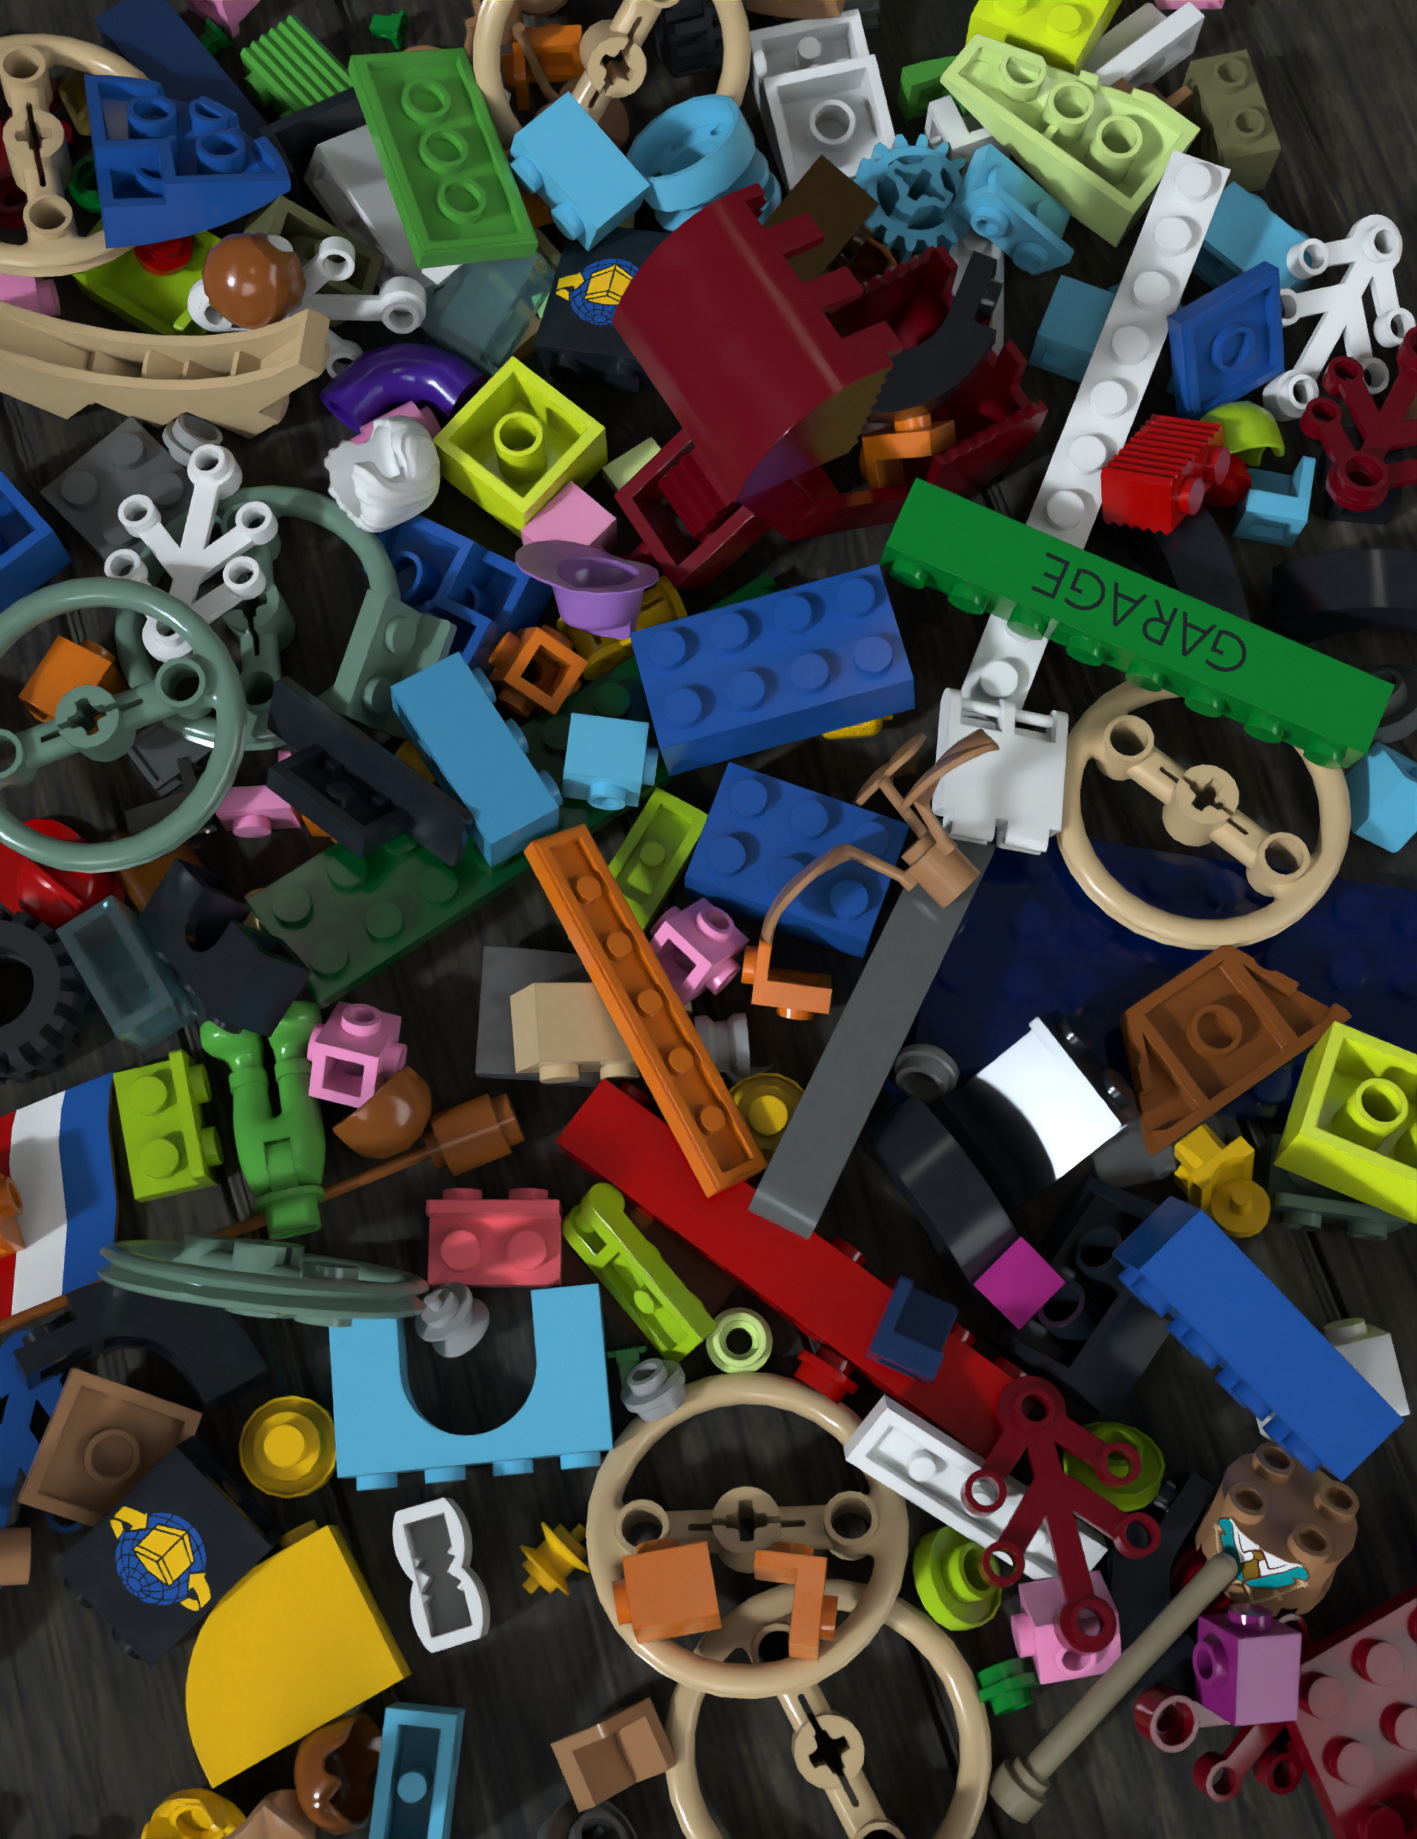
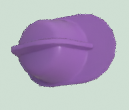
(590, 585)

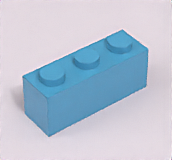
(477, 756)

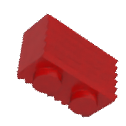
(1163, 473)

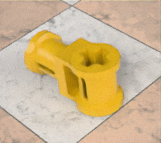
(604, 653)

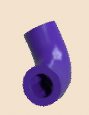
(401, 375)

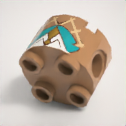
(1280, 1529)

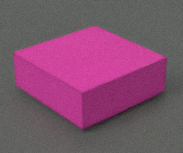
(1019, 1283)

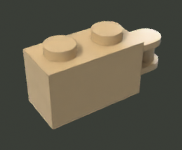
(567, 1032)

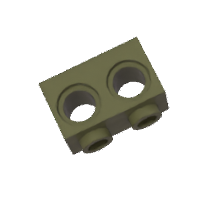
(1232, 119)

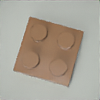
(101, 1446)

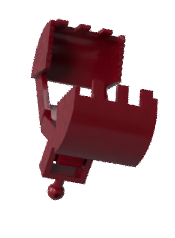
(782, 381)

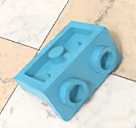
(1013, 212)

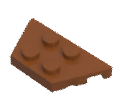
(1214, 1039)

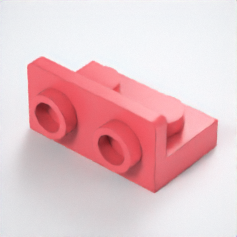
(495, 1240)

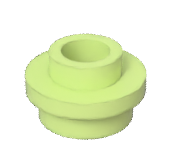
(744, 1320)

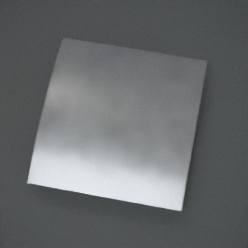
(503, 974)

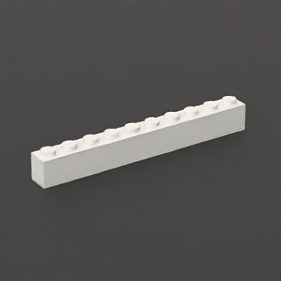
(1106, 401)

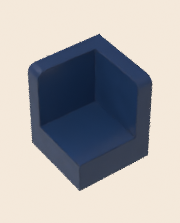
(912, 1332)

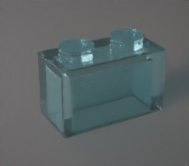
(488, 309)
(125, 974)

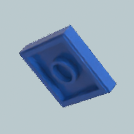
(1227, 342)

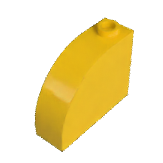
(286, 1653)

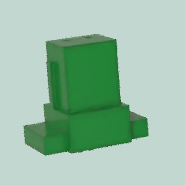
(390, 27)
(214, 38)
(626, 1359)

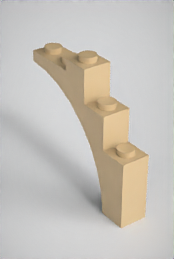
(222, 378)

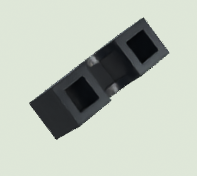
(233, 968)

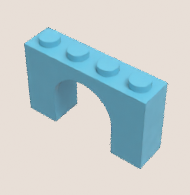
(564, 1416)

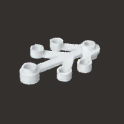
(393, 294)
(1341, 310)
(195, 558)

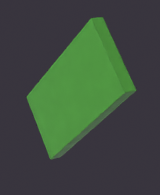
(442, 157)

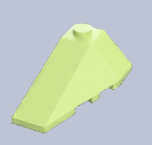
(1077, 137)

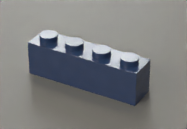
(168, 52)

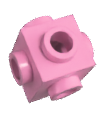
(697, 948)
(354, 1054)

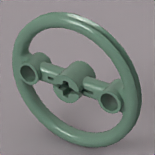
(271, 620)
(123, 715)
(263, 1279)

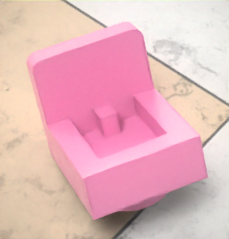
(257, 810)

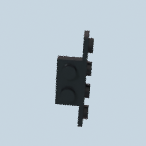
(355, 784)

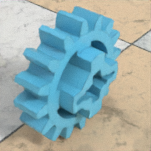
(918, 174)

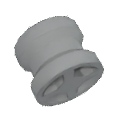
(726, 1042)

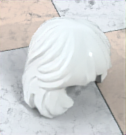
(386, 476)

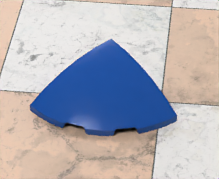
(172, 163)
(463, 584)

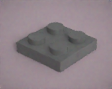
(110, 472)

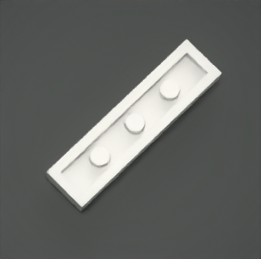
(930, 1471)

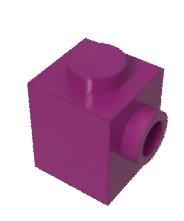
(1247, 1666)

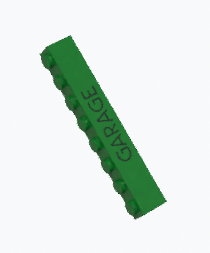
(1135, 626)

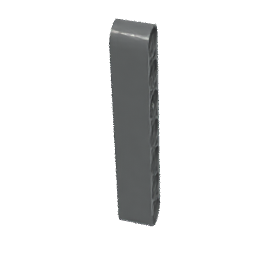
(861, 1054)

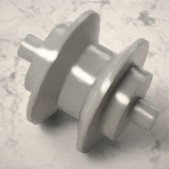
(452, 1320)

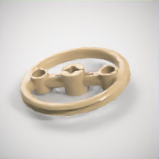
(616, 80)
(29, 93)
(1218, 822)
(809, 1525)
(773, 1611)

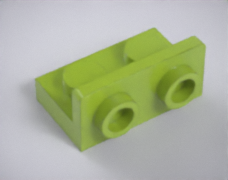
(167, 1127)

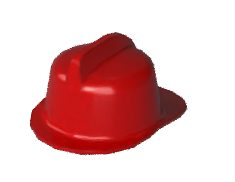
(49, 892)

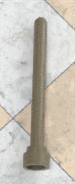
(1022, 1783)

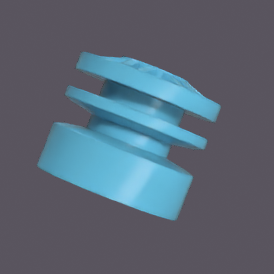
(699, 156)

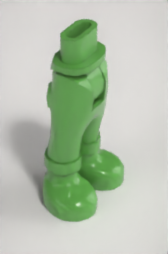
(282, 1153)

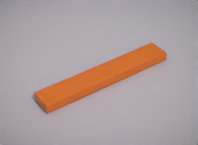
(646, 1009)

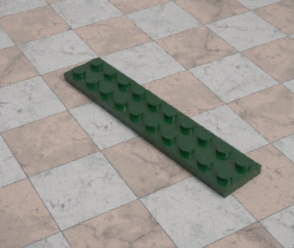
(368, 912)

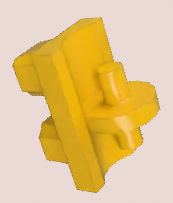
(1221, 1182)

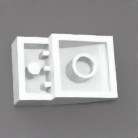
(819, 94)

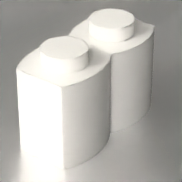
(446, 1593)

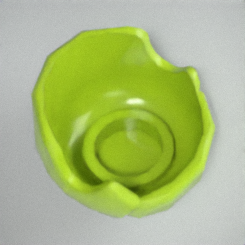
(1247, 430)

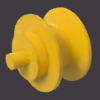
(555, 1558)

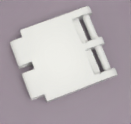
(1005, 788)

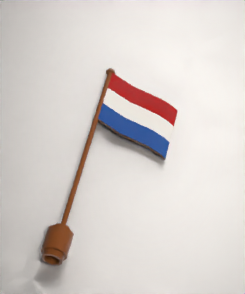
(70, 1198)

